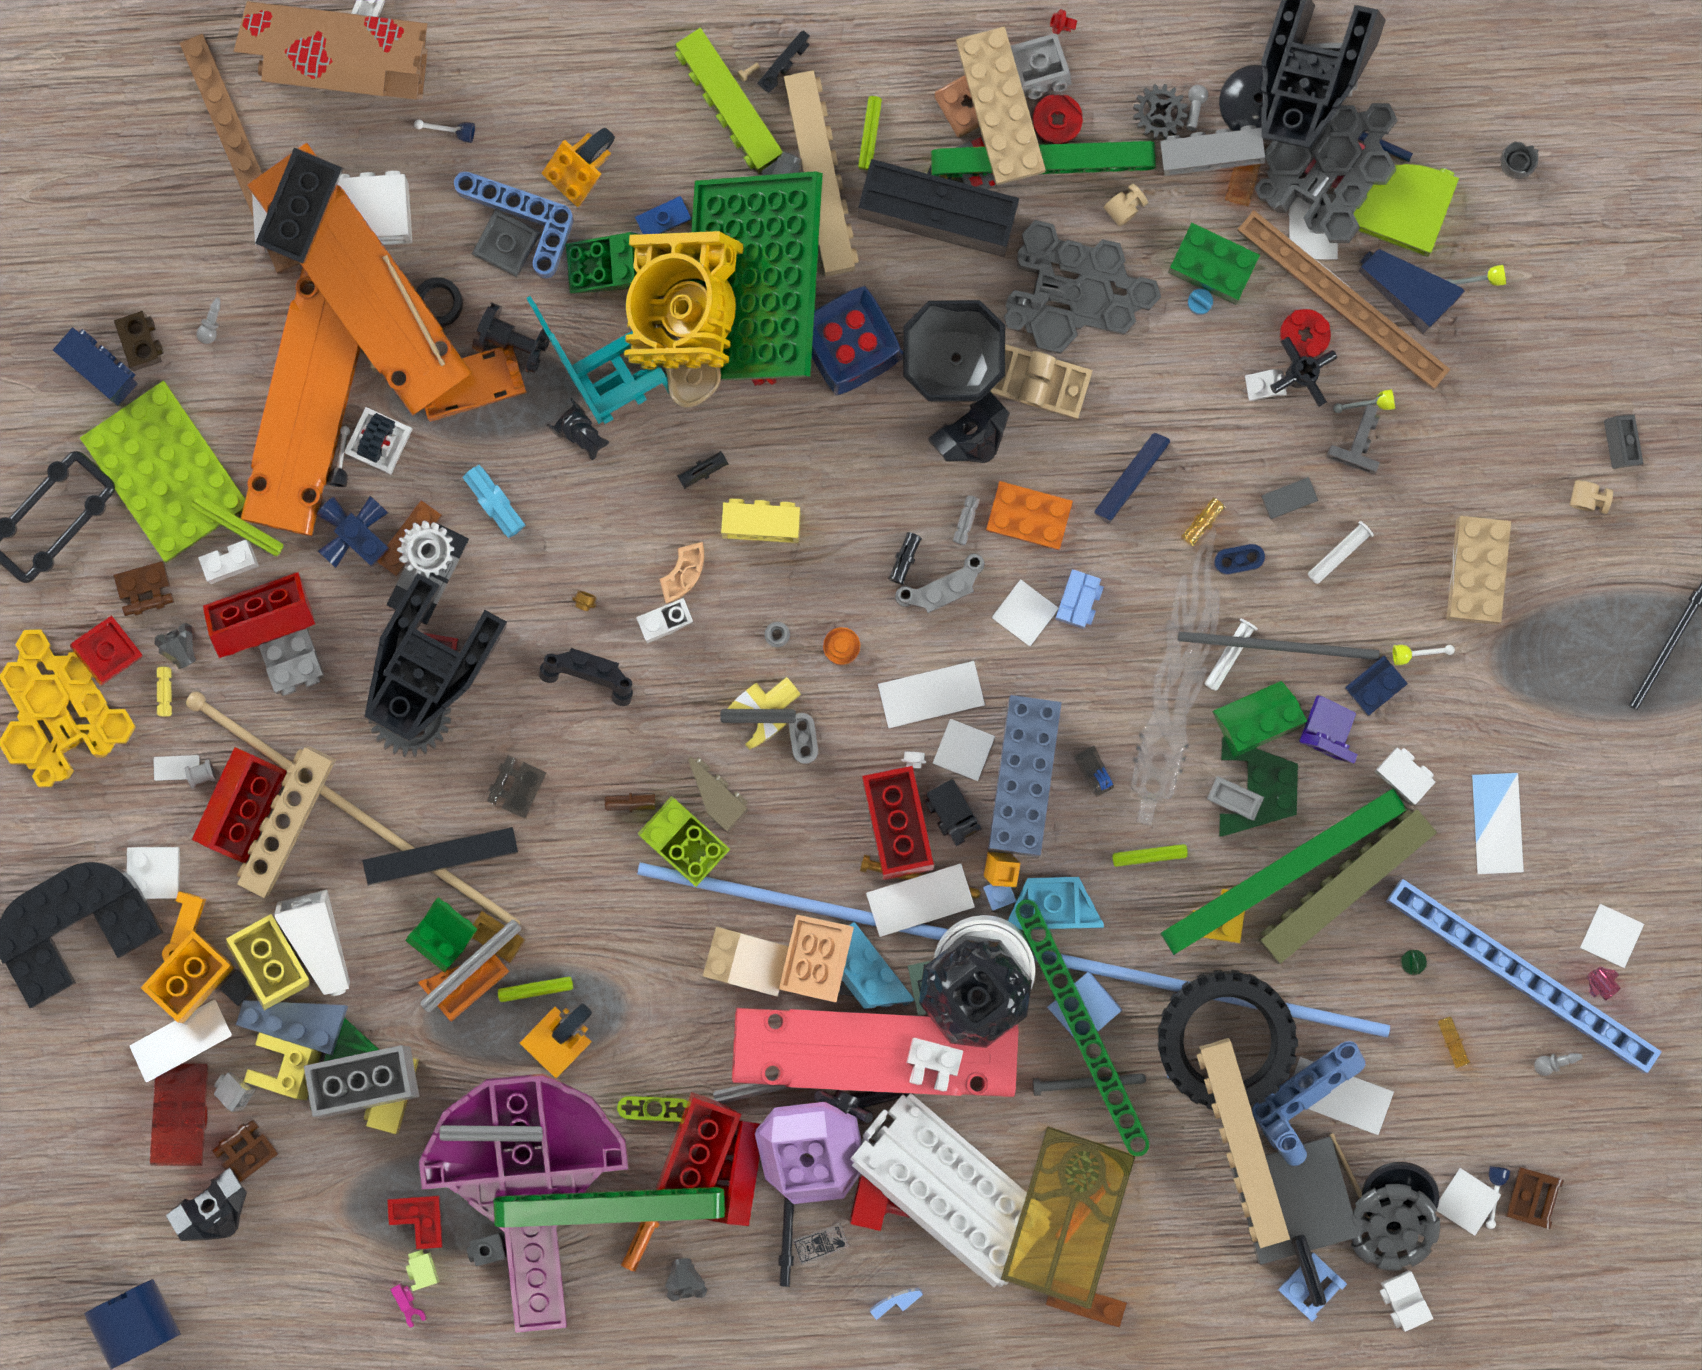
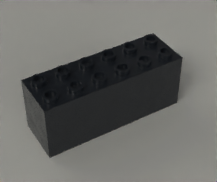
(937, 208)

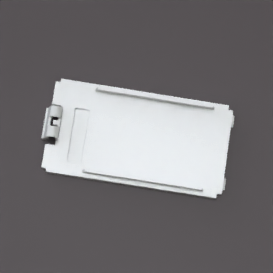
(943, 1185)

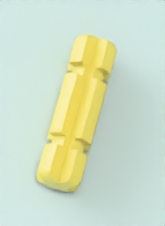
(164, 692)

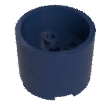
(132, 1324)

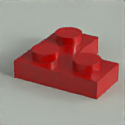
(423, 1213)

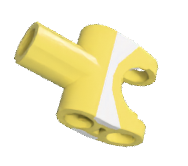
(756, 698)

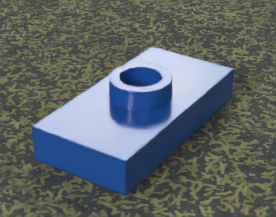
(663, 217)

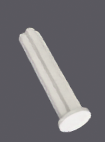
(1340, 552)
(1228, 657)

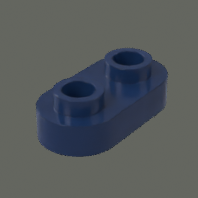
(1238, 559)

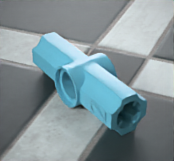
(494, 501)

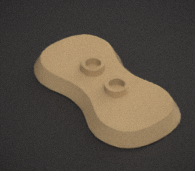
(691, 385)

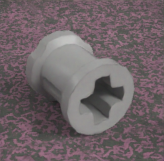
(200, 773)

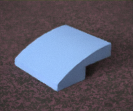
(1097, 1000)

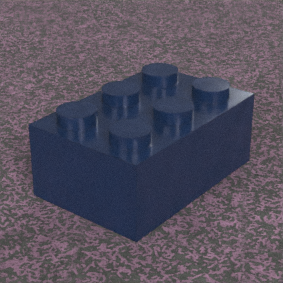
(96, 365)

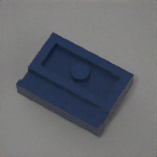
(1376, 685)

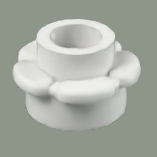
(914, 759)

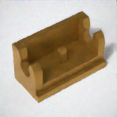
(488, 927)

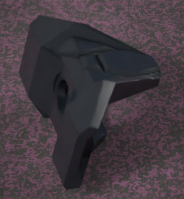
(980, 446)
(222, 1222)

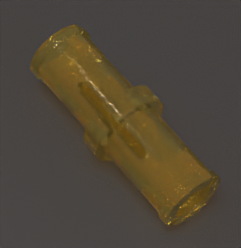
(1203, 521)

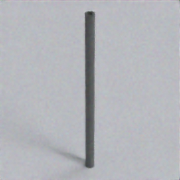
(1278, 645)

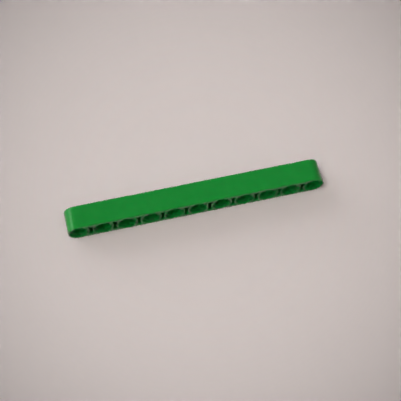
(1283, 871)
(1090, 1037)

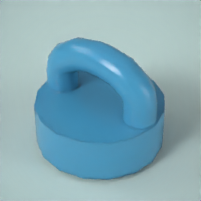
(1200, 301)

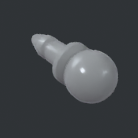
(207, 331)
(1546, 1065)

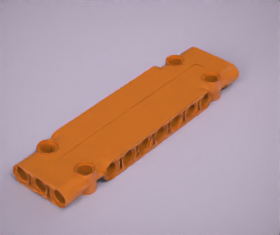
(364, 295)
(301, 414)

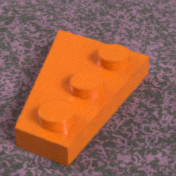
(470, 989)

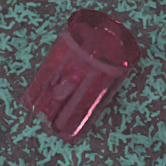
(1603, 982)

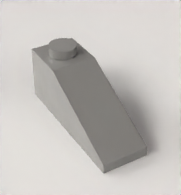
(233, 1092)

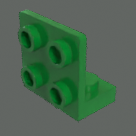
(442, 935)

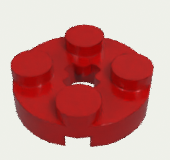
(1057, 105)
(1317, 326)

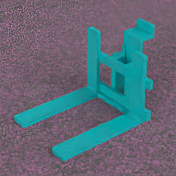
(616, 388)

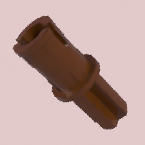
(630, 802)

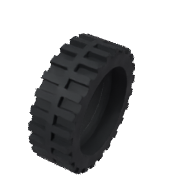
(1215, 986)

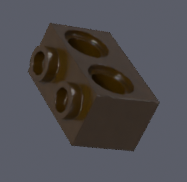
(134, 342)

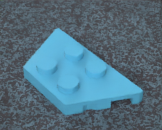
(1061, 901)
(870, 976)

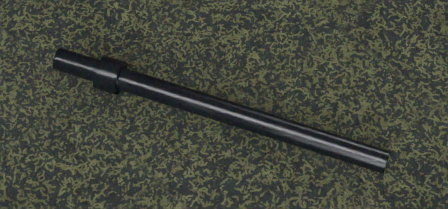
(1695, 602)
(786, 1259)

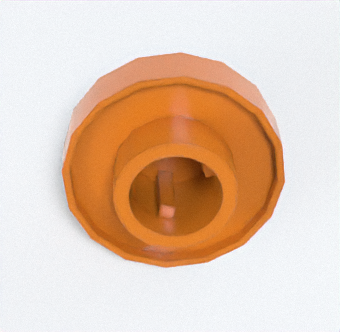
(841, 646)

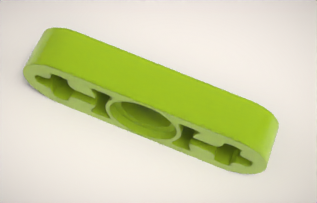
(635, 1114)

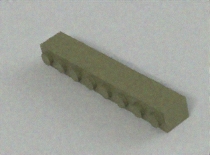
(1347, 886)

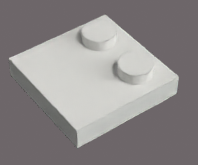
(155, 870)

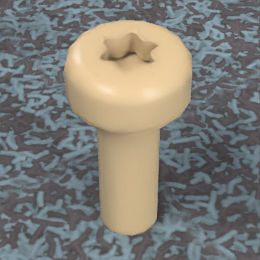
(743, 74)

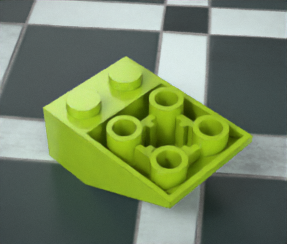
(683, 841)

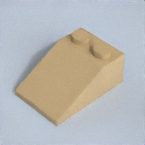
(746, 961)

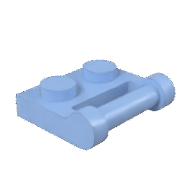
(1296, 1289)

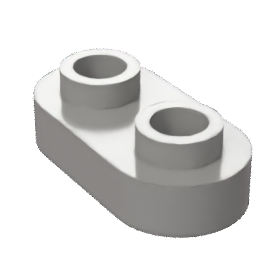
(803, 739)

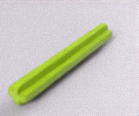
(236, 525)

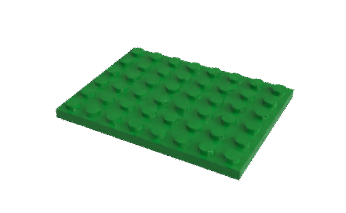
(774, 275)

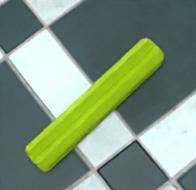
(869, 132)
(1150, 855)
(535, 989)

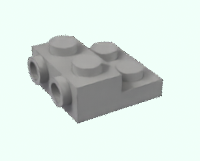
(1041, 66)
(291, 662)

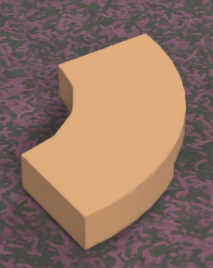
(685, 573)

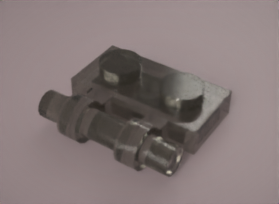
(523, 791)

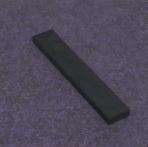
(440, 856)

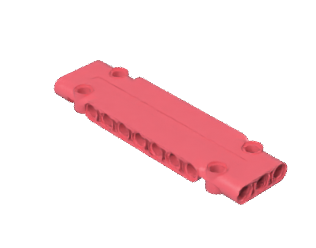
(861, 1053)

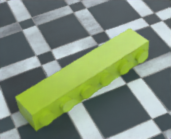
(729, 100)

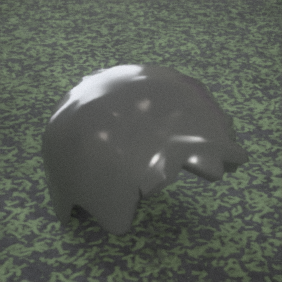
(1519, 160)

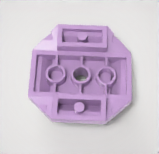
(814, 1130)

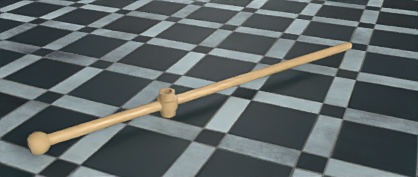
(197, 702)

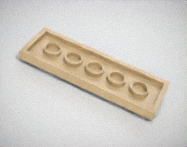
(1000, 106)

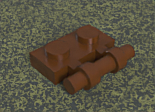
(141, 581)
(251, 1157)

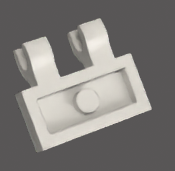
(934, 1057)

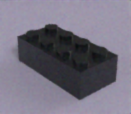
(299, 205)

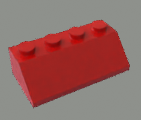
(258, 615)
(239, 805)
(699, 1145)
(739, 1175)

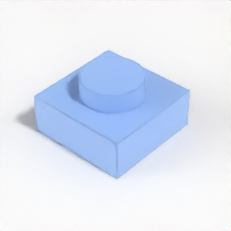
(999, 896)

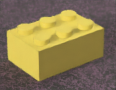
(761, 521)
(267, 962)

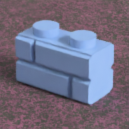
(1078, 599)

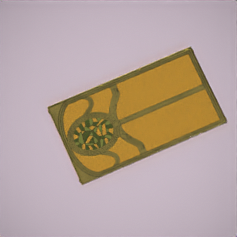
(1068, 1217)

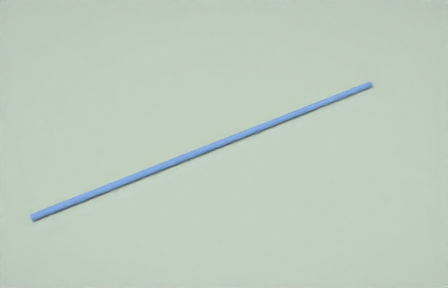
(1048, 957)

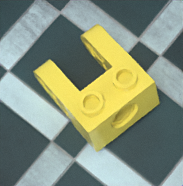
(291, 1077)

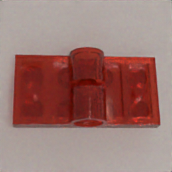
(179, 1116)

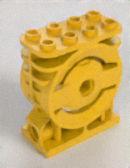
(662, 270)

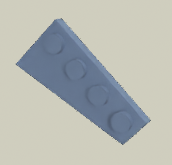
(300, 1023)

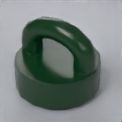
(1413, 962)

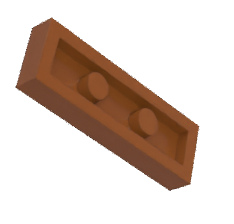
(390, 558)
(1103, 1309)

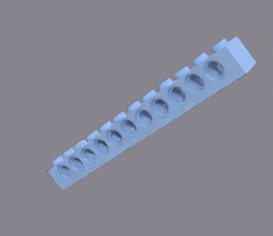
(1523, 976)

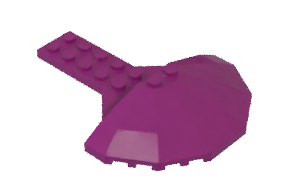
(574, 1151)

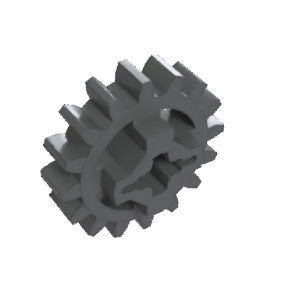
(1166, 121)

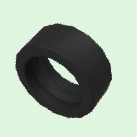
(438, 282)

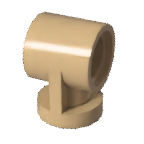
(1123, 206)
(1587, 496)

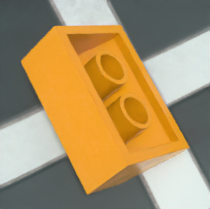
(187, 977)

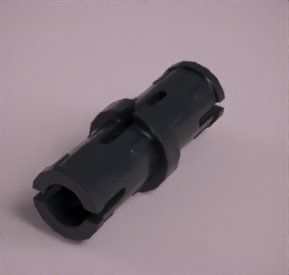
(688, 478)
(905, 558)

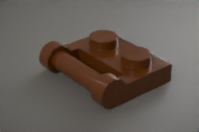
(1526, 1196)

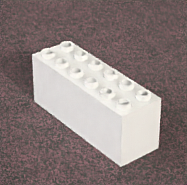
(379, 199)

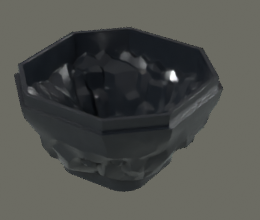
(972, 966)

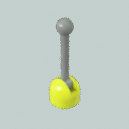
(1495, 276)
(1384, 401)

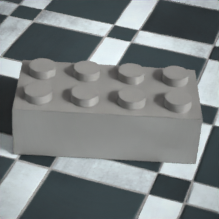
(361, 1081)

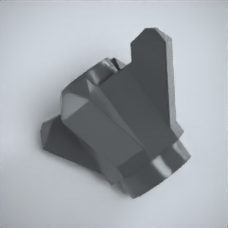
(785, 164)
(177, 646)
(684, 1281)

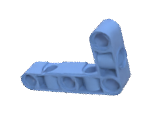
(1300, 1094)

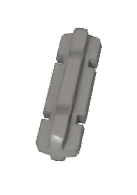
(966, 520)

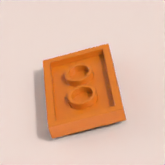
(1029, 515)

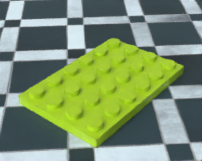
(160, 468)

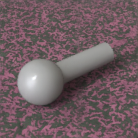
(1197, 95)

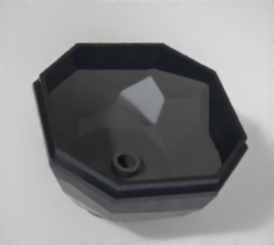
(950, 329)

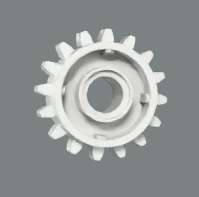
(438, 554)

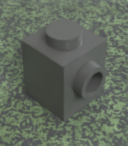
(487, 1249)

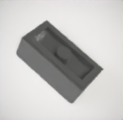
(1623, 441)

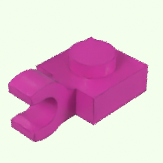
(404, 1299)

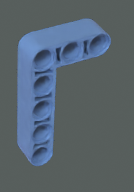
(523, 211)

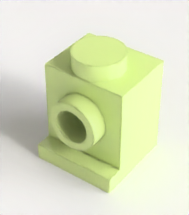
(421, 1270)

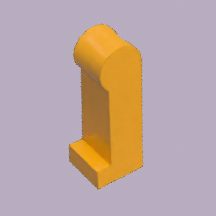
(186, 922)

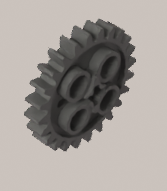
(431, 733)

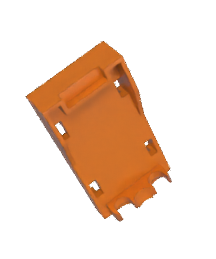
(478, 389)

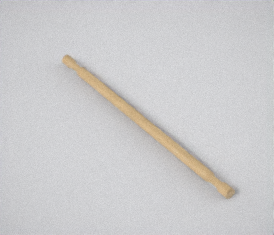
(413, 310)
(1346, 1166)

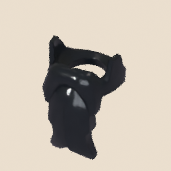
(577, 428)

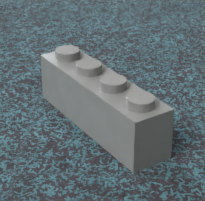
(1212, 151)

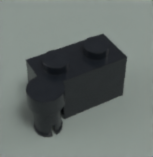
(953, 812)

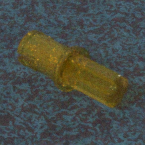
(1453, 1042)

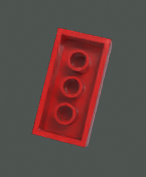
(898, 822)

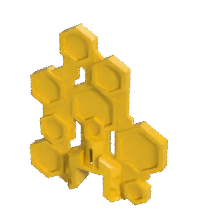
(46, 699)

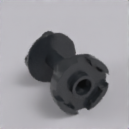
(503, 334)

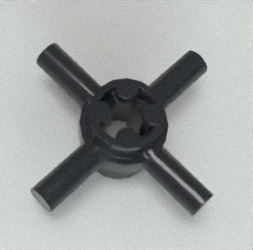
(1310, 367)
(846, 1103)

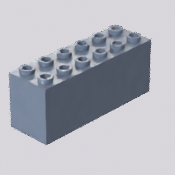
(1024, 776)

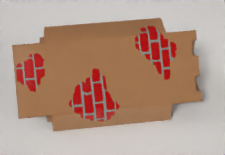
(335, 50)

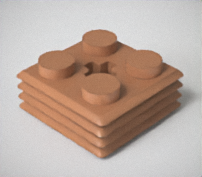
(950, 100)

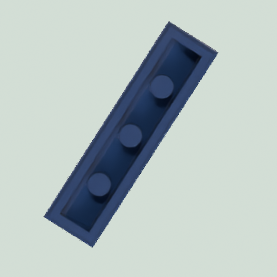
(1132, 477)

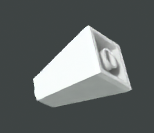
(314, 935)

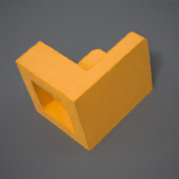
(1001, 869)

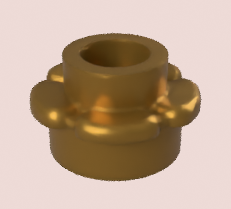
(584, 600)

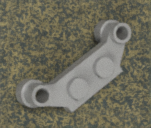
(943, 590)

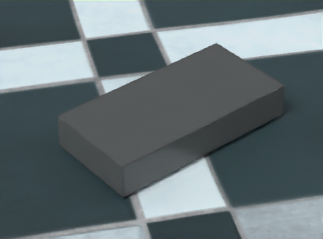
(1289, 498)

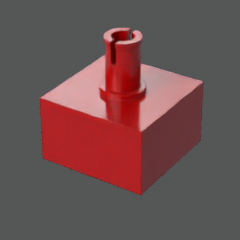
(871, 1206)

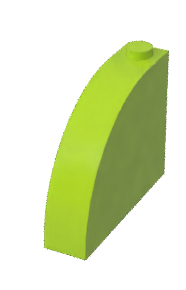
(1408, 207)

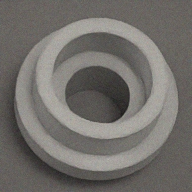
(777, 642)

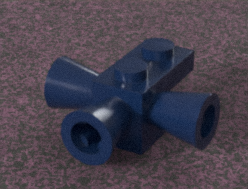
(353, 532)

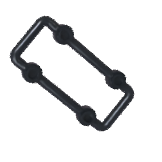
(93, 505)

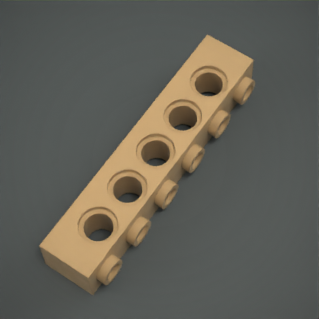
(320, 766)

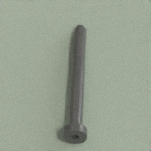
(1053, 1085)

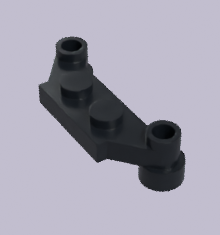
(591, 669)

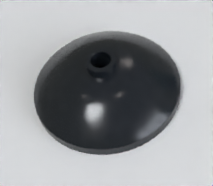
(1237, 98)
(1405, 1174)

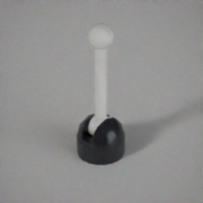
(337, 476)

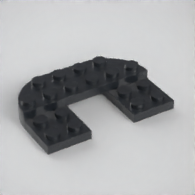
(60, 903)

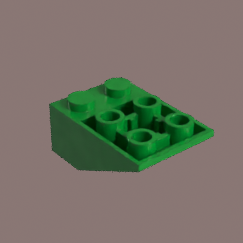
(601, 264)

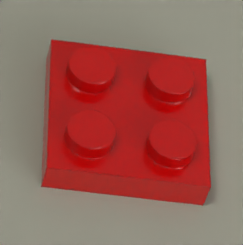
(106, 650)

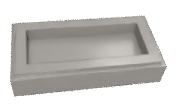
(1235, 798)

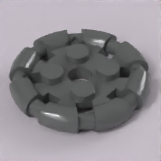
(1393, 1241)

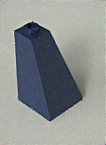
(1410, 289)

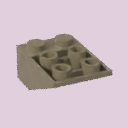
(720, 804)

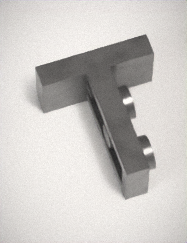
(1360, 445)

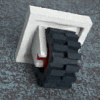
(378, 440)

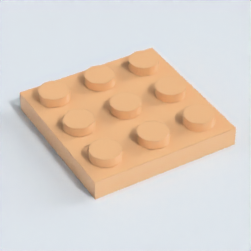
(816, 958)

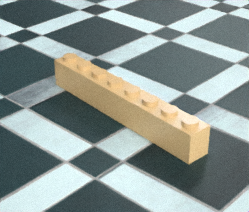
(815, 155)
(1244, 1143)

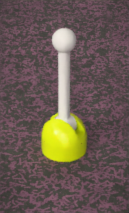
(1403, 654)

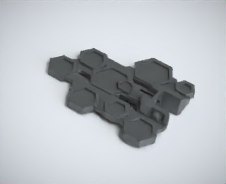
(1335, 155)
(1088, 296)

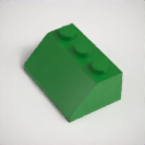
(1259, 718)

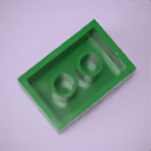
(1213, 263)

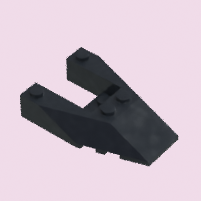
(1310, 83)
(418, 675)

